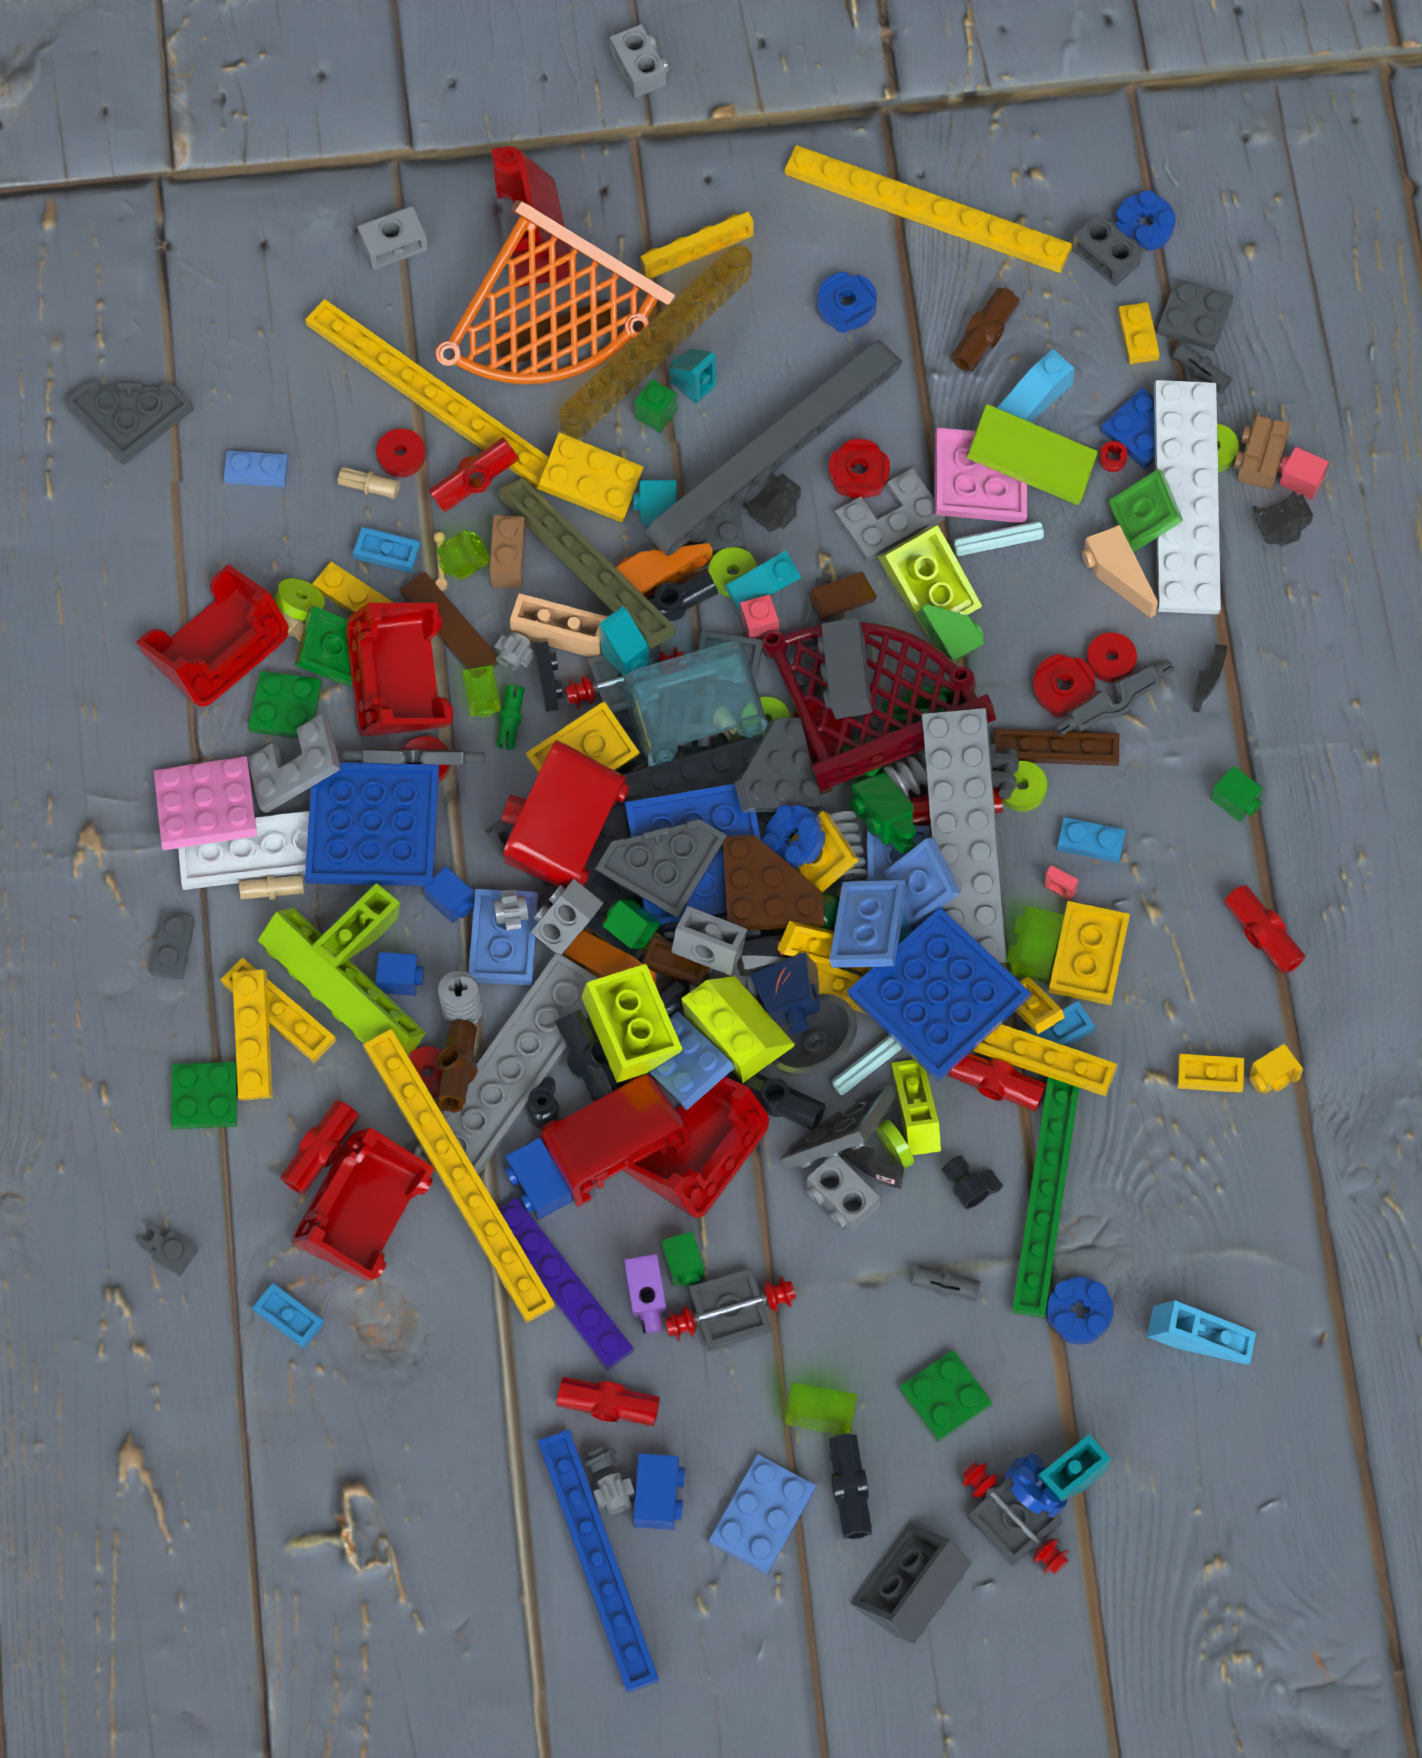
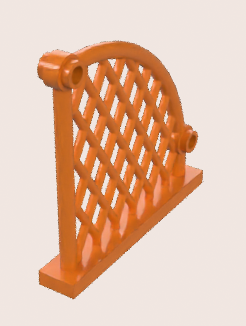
(529, 221)

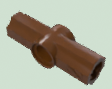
(985, 329)
(456, 1066)

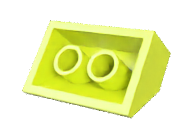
(630, 1022)
(736, 1025)

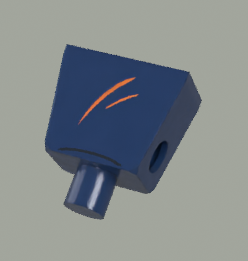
(790, 991)

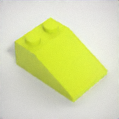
(929, 574)

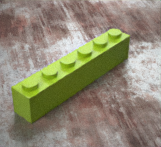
(342, 989)

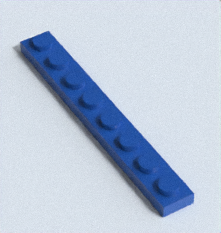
(598, 1561)

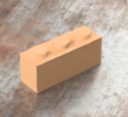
(558, 624)

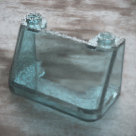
(693, 700)

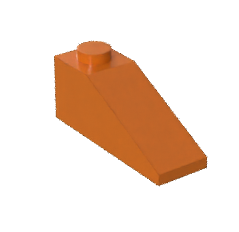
(653, 568)
(599, 956)

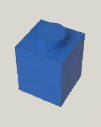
(450, 895)
(399, 973)

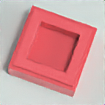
(1061, 883)

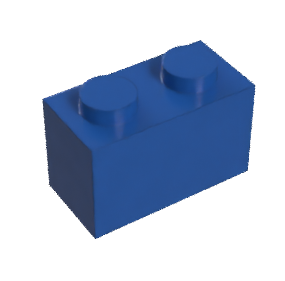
(538, 1179)
(657, 1491)

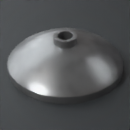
(823, 1043)

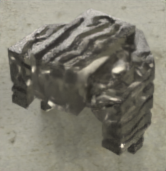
(775, 503)
(1285, 520)

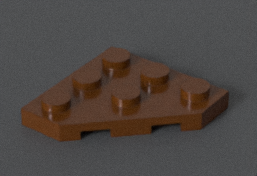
(765, 888)

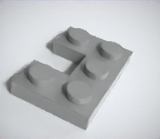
(876, 536)
(279, 782)

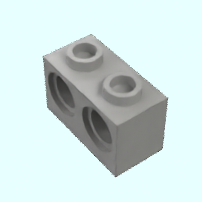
(634, 62)
(566, 917)
(849, 1188)

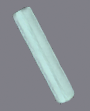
(998, 538)
(865, 1065)

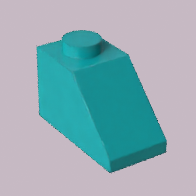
(694, 373)
(654, 499)
(764, 579)
(623, 642)
(1076, 1469)

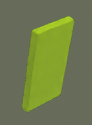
(1032, 454)

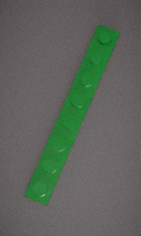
(1045, 1199)

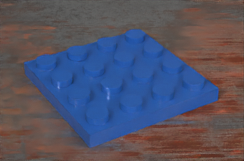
(714, 806)
(374, 825)
(939, 994)

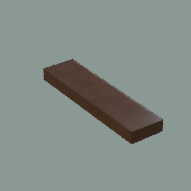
(563, 339)
(456, 630)
(1049, 748)

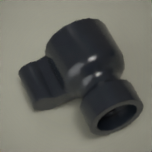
(542, 1104)
(970, 1187)

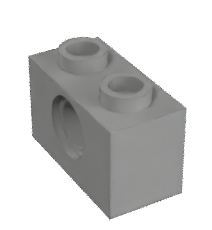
(384, 250)
(709, 940)

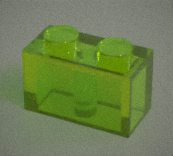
(1036, 944)
(820, 1409)

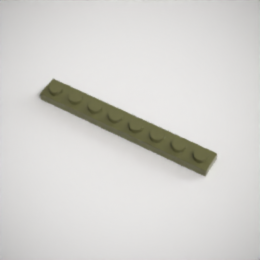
(585, 560)

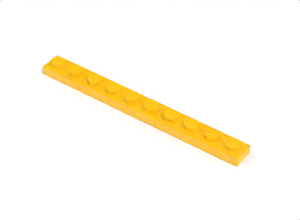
(928, 209)
(423, 388)
(1008, 1044)
(459, 1176)

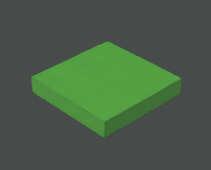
(1146, 510)

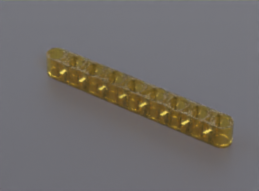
(653, 354)

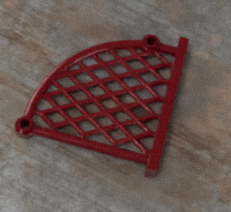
(886, 746)

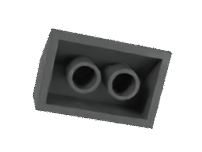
(912, 1582)

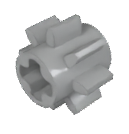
(513, 651)
(511, 909)
(614, 1493)

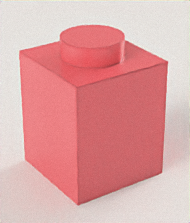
(1303, 472)
(758, 617)

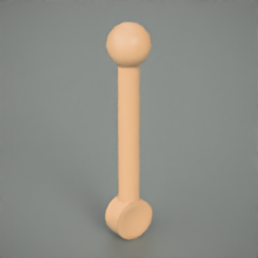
(439, 538)

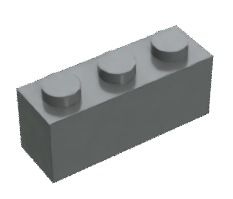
(845, 668)

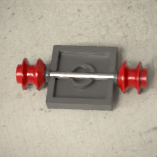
(606, 683)
(730, 1309)
(1010, 1524)

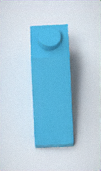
(1039, 387)
(1200, 1332)

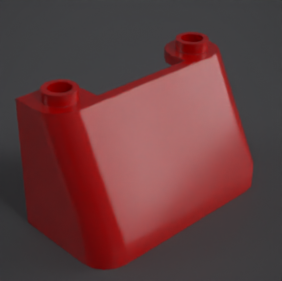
(525, 181)
(221, 640)
(395, 668)
(564, 816)
(613, 1135)
(722, 1135)
(362, 1203)

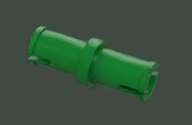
(510, 717)

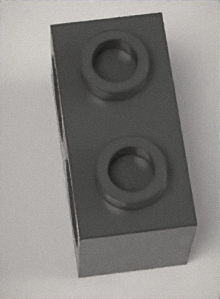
(1101, 253)

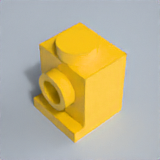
(1275, 1070)

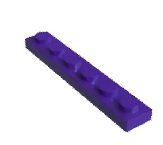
(567, 1289)

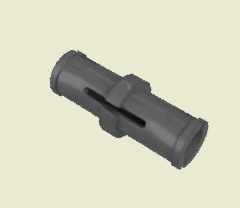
(1187, 356)
(946, 1283)

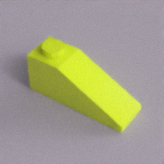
(916, 1107)

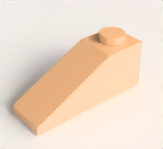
(1118, 568)

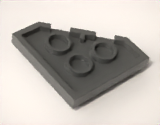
(128, 414)
(779, 771)
(663, 863)
(841, 1130)

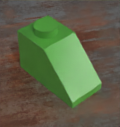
(951, 631)

